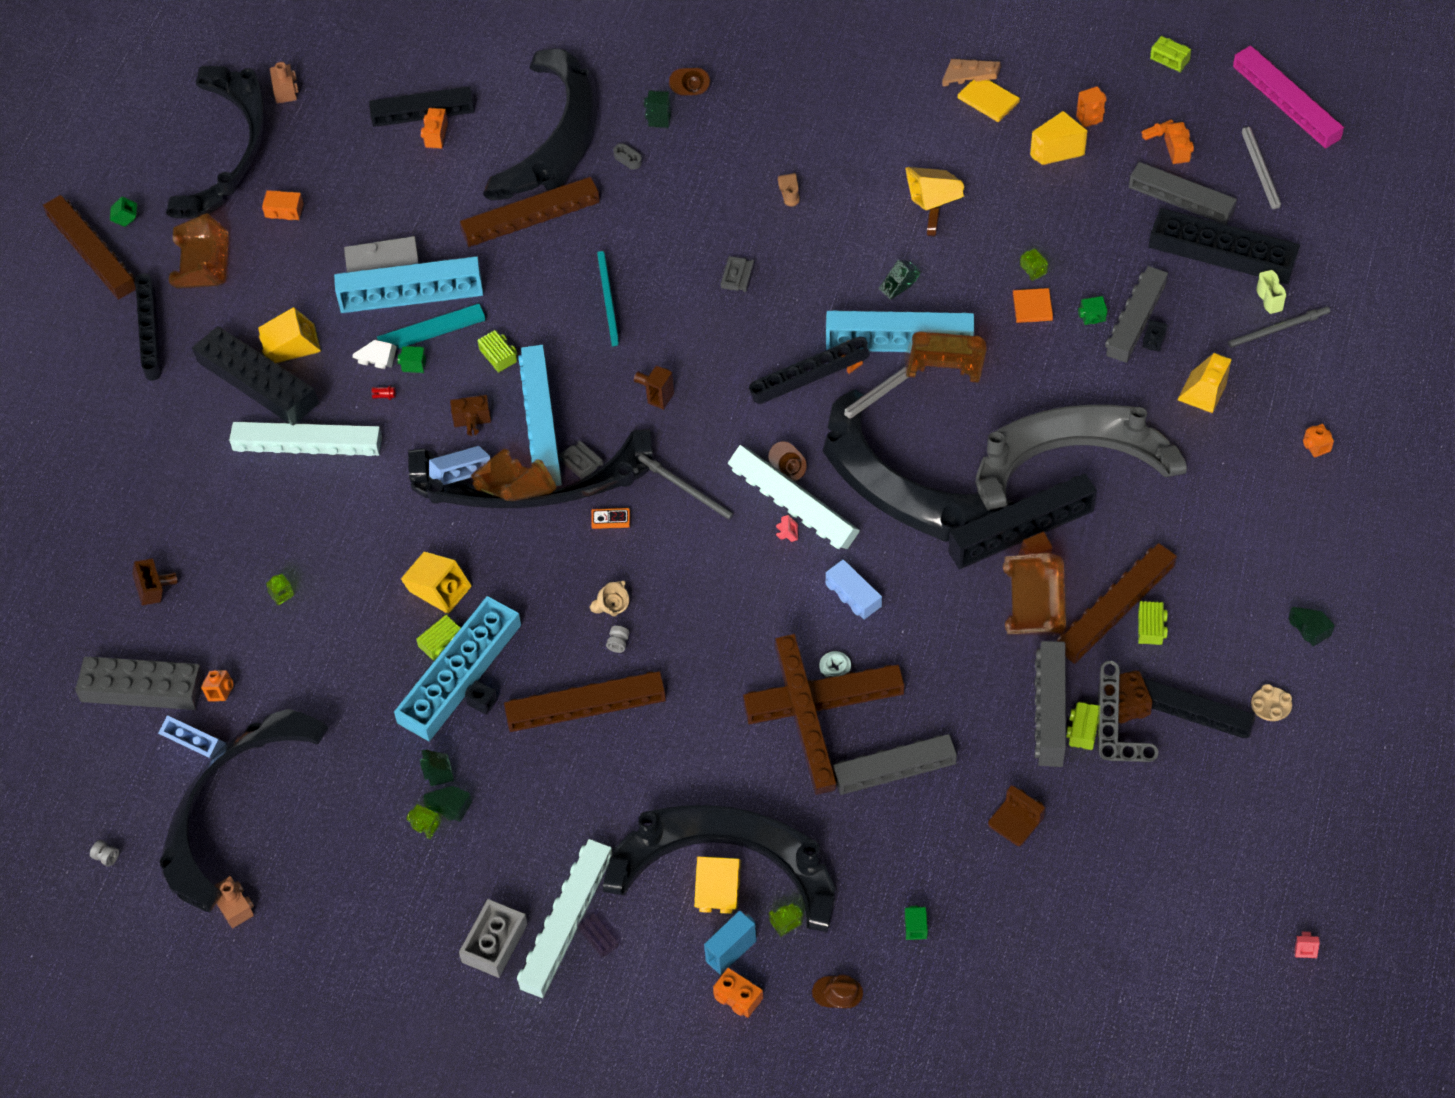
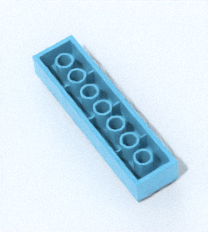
(408, 284)
(891, 329)
(539, 409)
(457, 668)

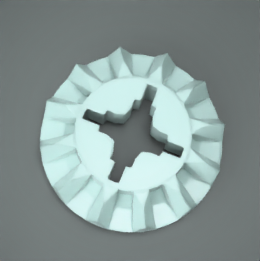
(839, 659)

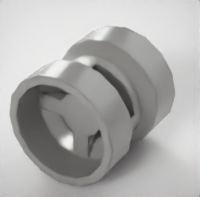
(617, 640)
(104, 853)

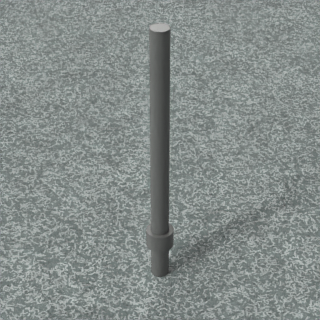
(1309, 316)
(656, 467)

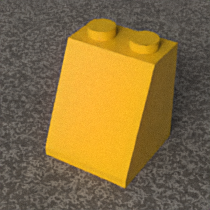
(1058, 140)
(933, 187)
(289, 337)
(1206, 383)
(437, 581)
(717, 884)

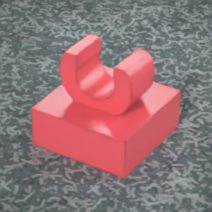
(788, 529)
(1306, 945)

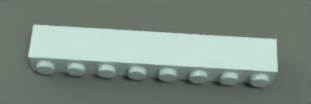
(305, 438)
(794, 497)
(563, 921)

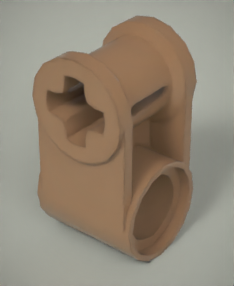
(789, 188)

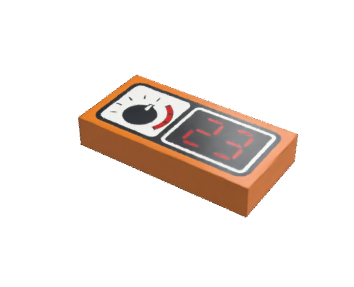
(610, 518)

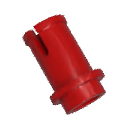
(384, 392)

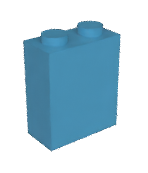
(730, 942)

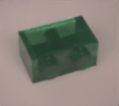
(658, 109)

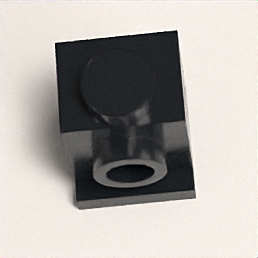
(1155, 335)

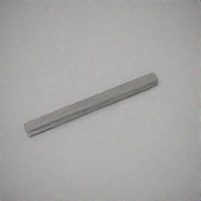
(1261, 168)
(876, 393)

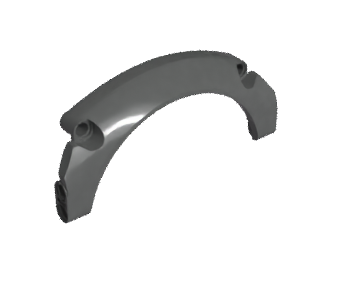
(1092, 425)

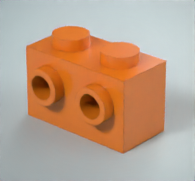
(1091, 106)
(434, 128)
(1178, 142)
(282, 205)
(737, 993)

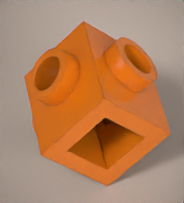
(1318, 440)
(217, 685)

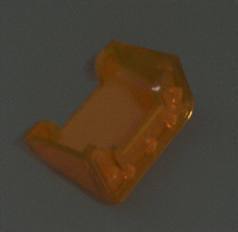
(202, 253)
(946, 351)
(511, 480)
(1036, 594)

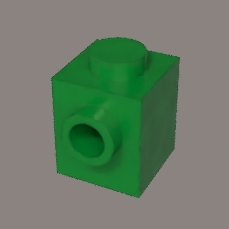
(123, 211)
(1093, 310)
(412, 359)
(915, 923)

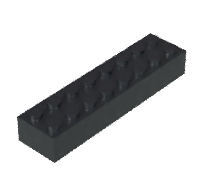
(1223, 245)
(255, 375)
(1021, 521)

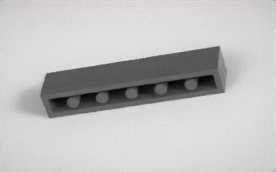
(1182, 193)
(1136, 314)
(894, 764)

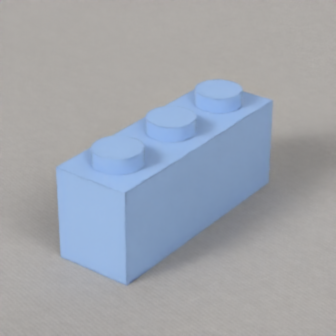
(457, 465)
(853, 589)
(191, 737)

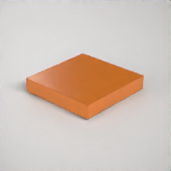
(1032, 305)

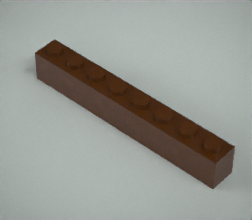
(529, 211)
(89, 247)
(1117, 602)
(827, 693)
(584, 701)
(805, 714)

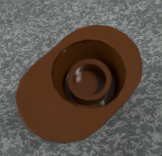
(689, 81)
(787, 460)
(837, 992)

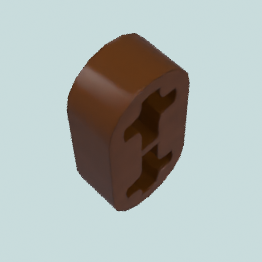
(933, 221)

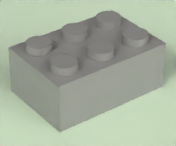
(493, 938)

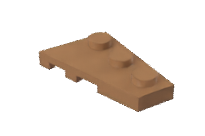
(964, 70)

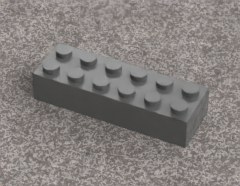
(139, 683)
(1050, 704)

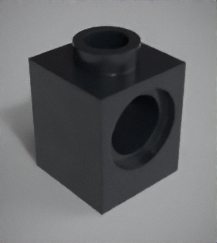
(484, 703)

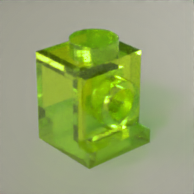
(1034, 264)
(278, 584)
(423, 820)
(786, 919)

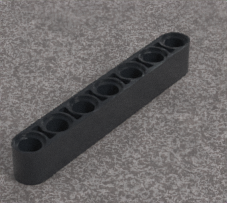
(148, 327)
(801, 372)
(1200, 710)

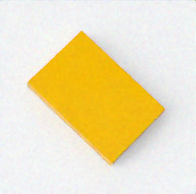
(989, 98)

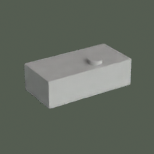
(381, 254)

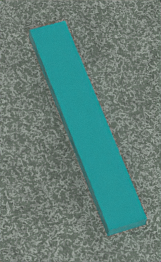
(607, 298)
(434, 327)

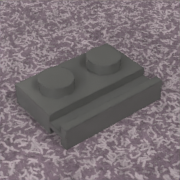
(737, 274)
(580, 460)

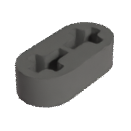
(628, 155)

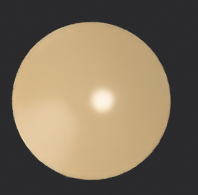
(1271, 703)

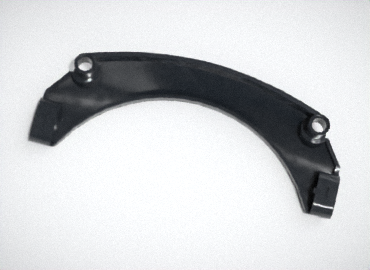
(617, 472)

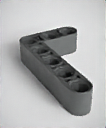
(1112, 720)

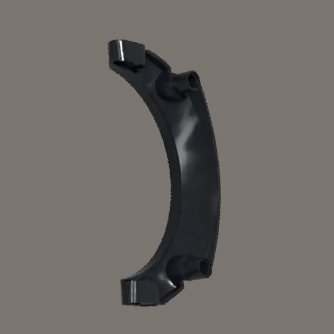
(245, 93)
(564, 148)
(903, 499)
(699, 824)
(177, 860)

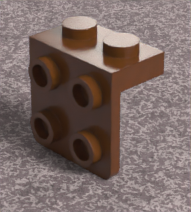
(1133, 697)
(1017, 816)

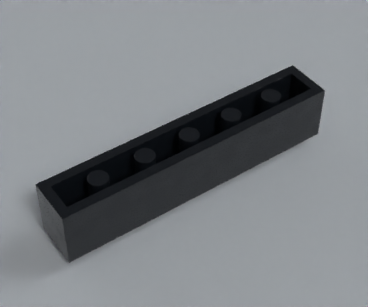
(415, 106)

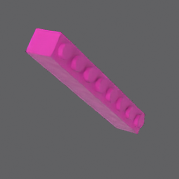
(1288, 97)

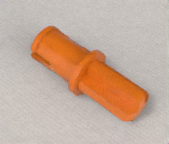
(1156, 130)

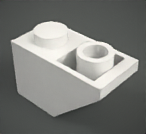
(378, 353)

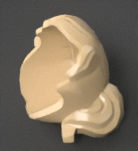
(611, 594)

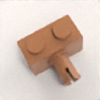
(283, 83)
(232, 903)

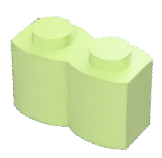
(1271, 291)

